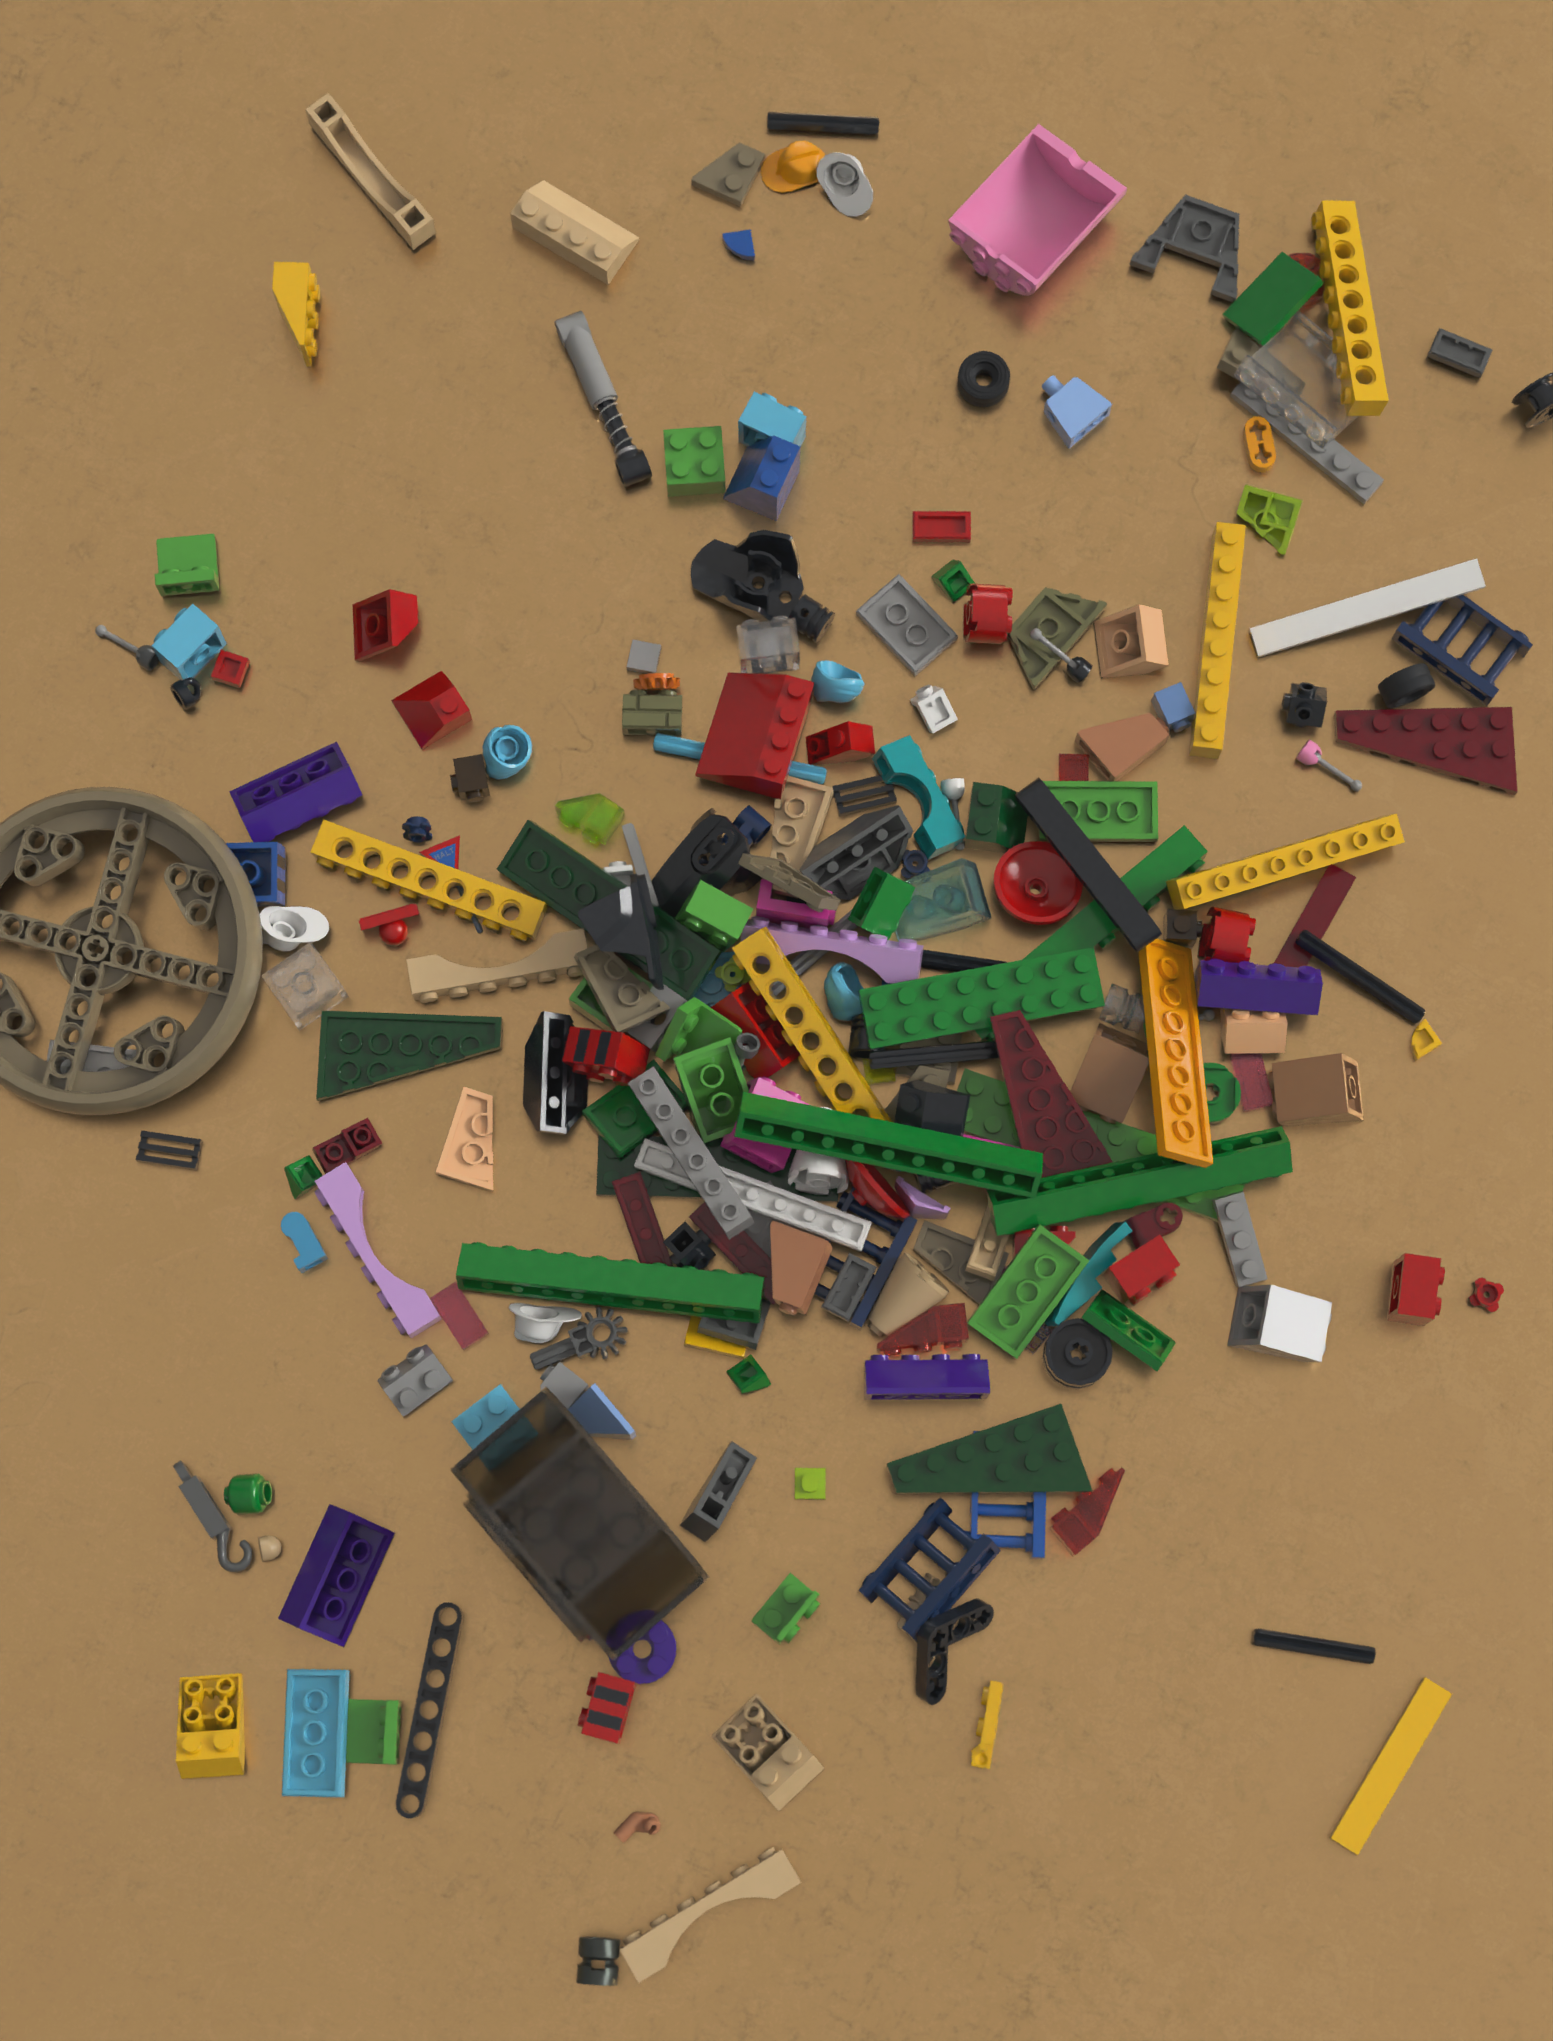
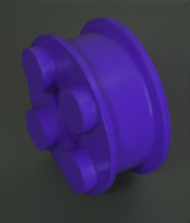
(656, 1664)

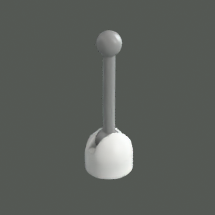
(953, 790)

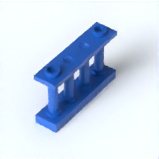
(1033, 1511)

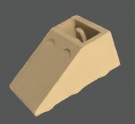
(767, 1752)

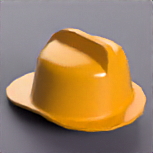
(792, 167)

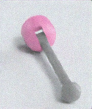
(1311, 754)

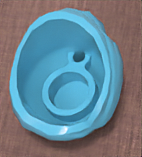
(835, 682)
(506, 751)
(842, 991)

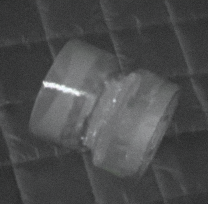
(1123, 1008)

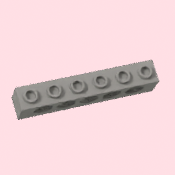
(691, 1153)

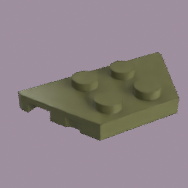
(1061, 621)

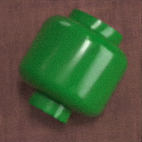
(248, 1494)

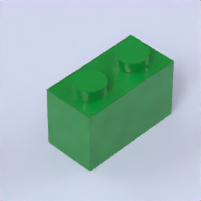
(881, 903)

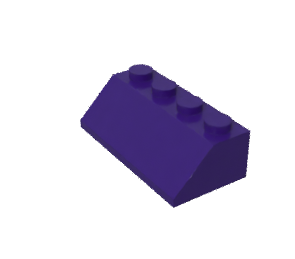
(296, 793)
(1258, 987)
(926, 1378)
(336, 1575)

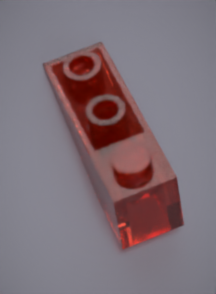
(935, 1327)
(1084, 1521)

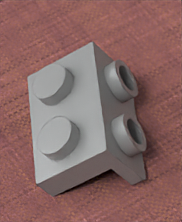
(414, 1379)

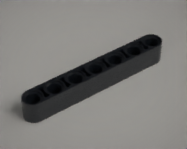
(1088, 865)
(419, 1722)

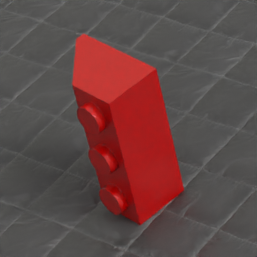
(749, 1013)

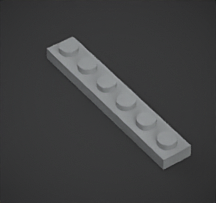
(1332, 459)

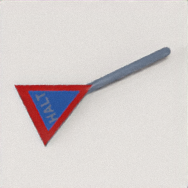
(448, 854)

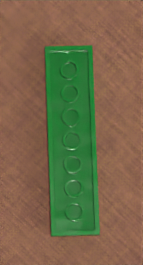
(969, 997)

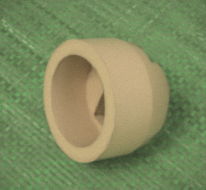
(269, 1547)

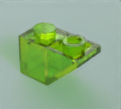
(592, 814)

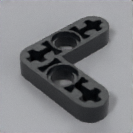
(934, 1639)

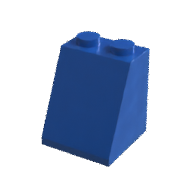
(765, 476)

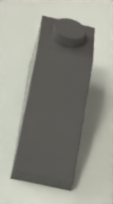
(718, 1492)

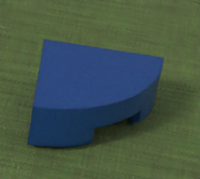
(740, 243)

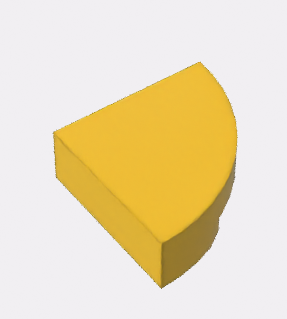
(1423, 1040)

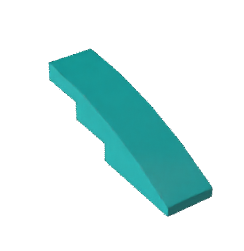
(1086, 1285)

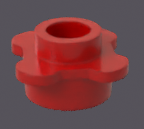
(1494, 1290)

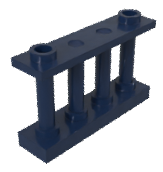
(1459, 669)
(885, 1256)
(958, 1576)

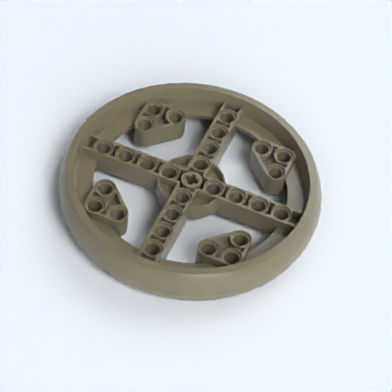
(229, 904)

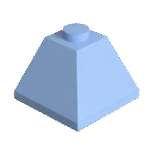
(600, 1416)

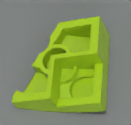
(1270, 514)

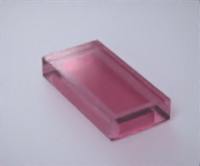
(1253, 1080)
(459, 1315)

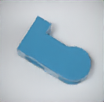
(300, 1232)

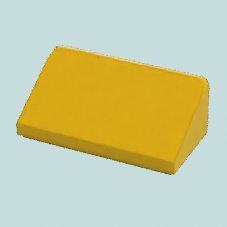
(711, 1344)

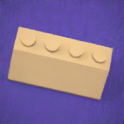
(573, 231)

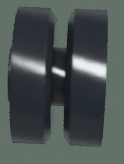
(1076, 1372)

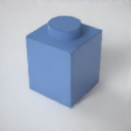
(1174, 707)

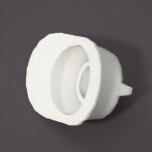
(845, 183)
(289, 926)
(540, 1323)

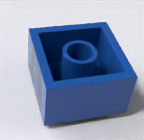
(264, 868)

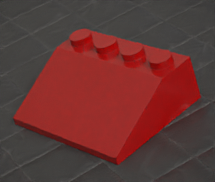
(756, 732)

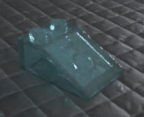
(944, 902)

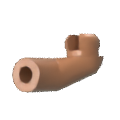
(638, 1822)

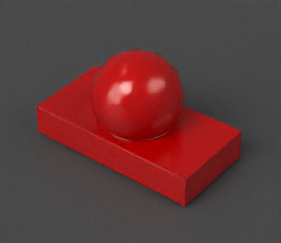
(391, 925)

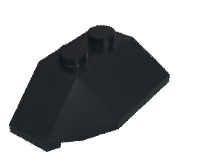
(551, 1090)

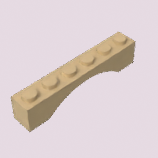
(390, 197)
(436, 976)
(652, 1950)

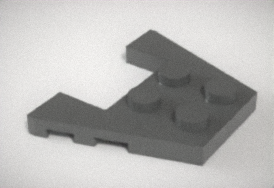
(1201, 233)

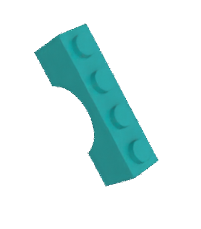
(903, 765)

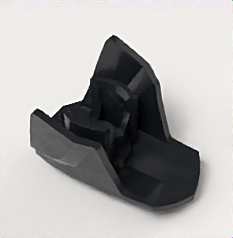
(761, 559)
(690, 864)
(626, 925)

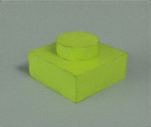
(810, 1483)

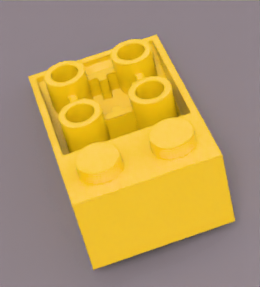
(296, 295)
(210, 1726)

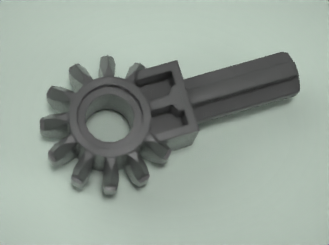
(583, 1341)

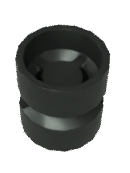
(598, 1949)

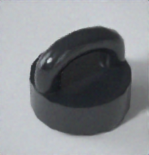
(183, 694)

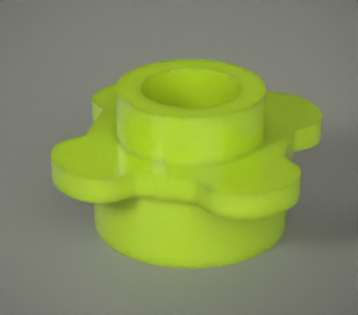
(731, 983)

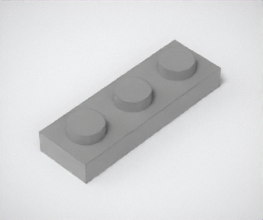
(1239, 1239)

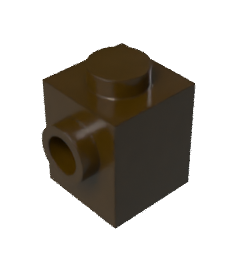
(470, 778)
(1181, 927)

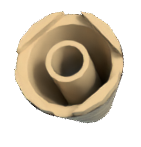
(905, 1296)

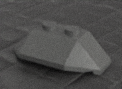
(849, 855)

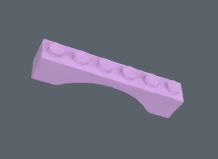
(889, 959)
(345, 1197)

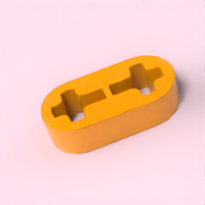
(1252, 445)

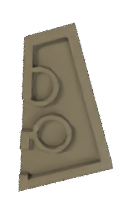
(950, 1254)

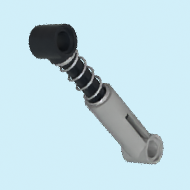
(600, 392)

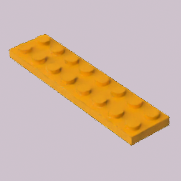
(1175, 1053)

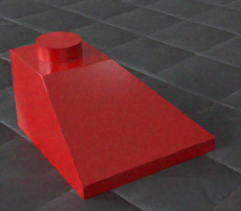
(383, 622)
(432, 709)

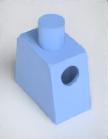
(1074, 408)

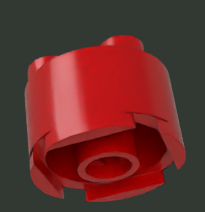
(986, 613)
(1226, 936)

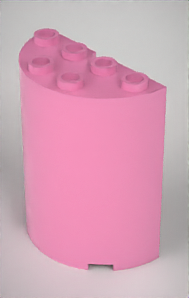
(1033, 212)

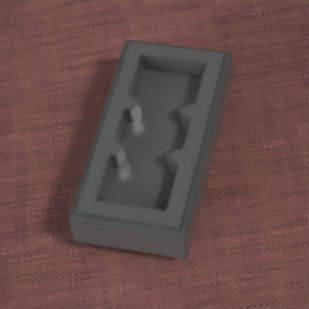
(1460, 353)
(848, 1287)

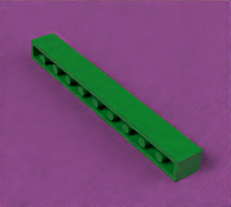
(1146, 881)
(889, 1145)
(1141, 1182)
(610, 1282)

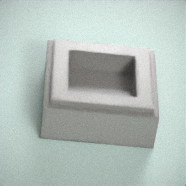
(643, 657)

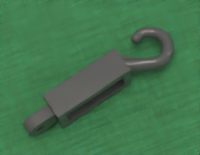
(211, 1518)

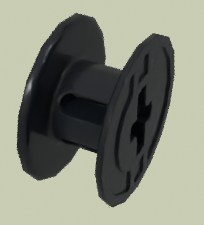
(1540, 397)

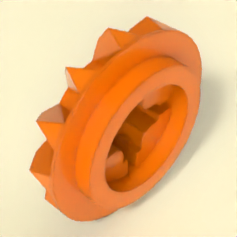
(656, 681)

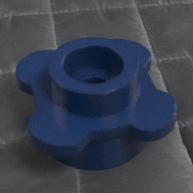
(417, 829)
(908, 858)

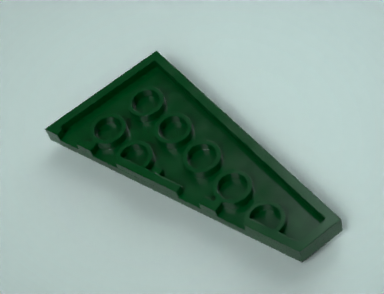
(381, 1047)
(1012, 1457)

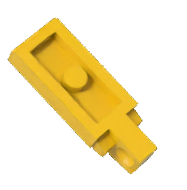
(986, 1728)

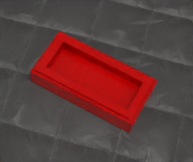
(941, 526)

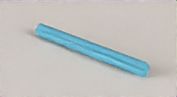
(694, 749)

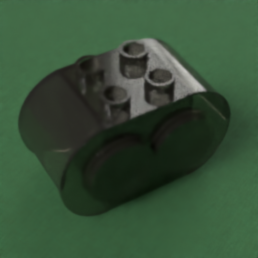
(576, 1526)

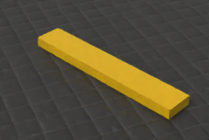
(1390, 1766)

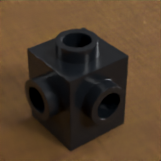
(1305, 704)
(689, 1247)

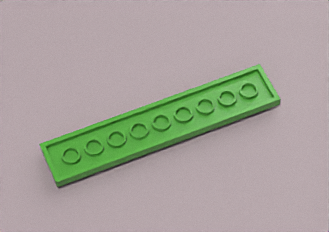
(992, 1119)

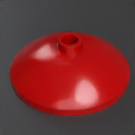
(1040, 868)
(875, 1190)

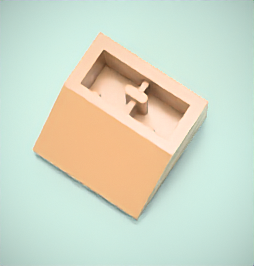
(1253, 1031)

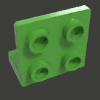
(187, 565)
(695, 1027)
(785, 1609)
(373, 1731)

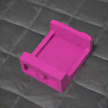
(782, 910)
(765, 1155)

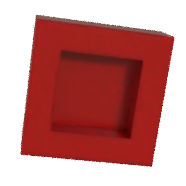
(230, 668)

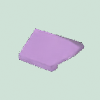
(918, 1203)

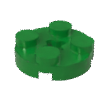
(1228, 1092)

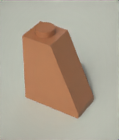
(1123, 743)
(796, 1266)

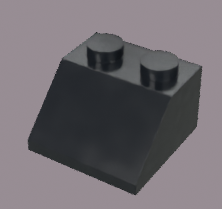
(932, 1107)

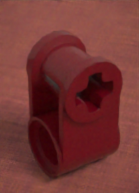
(1149, 1225)

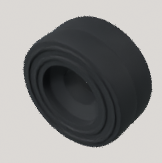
(987, 363)
(1406, 685)

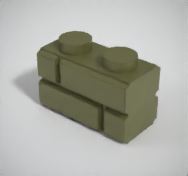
(652, 713)

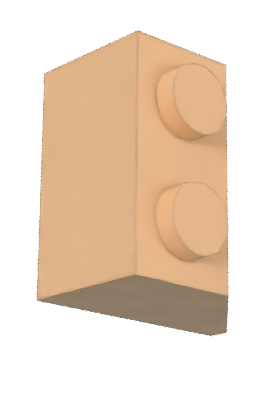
(1131, 642)

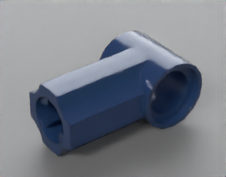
(751, 825)

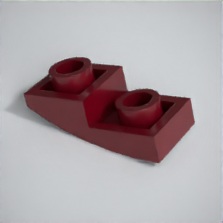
(347, 1146)

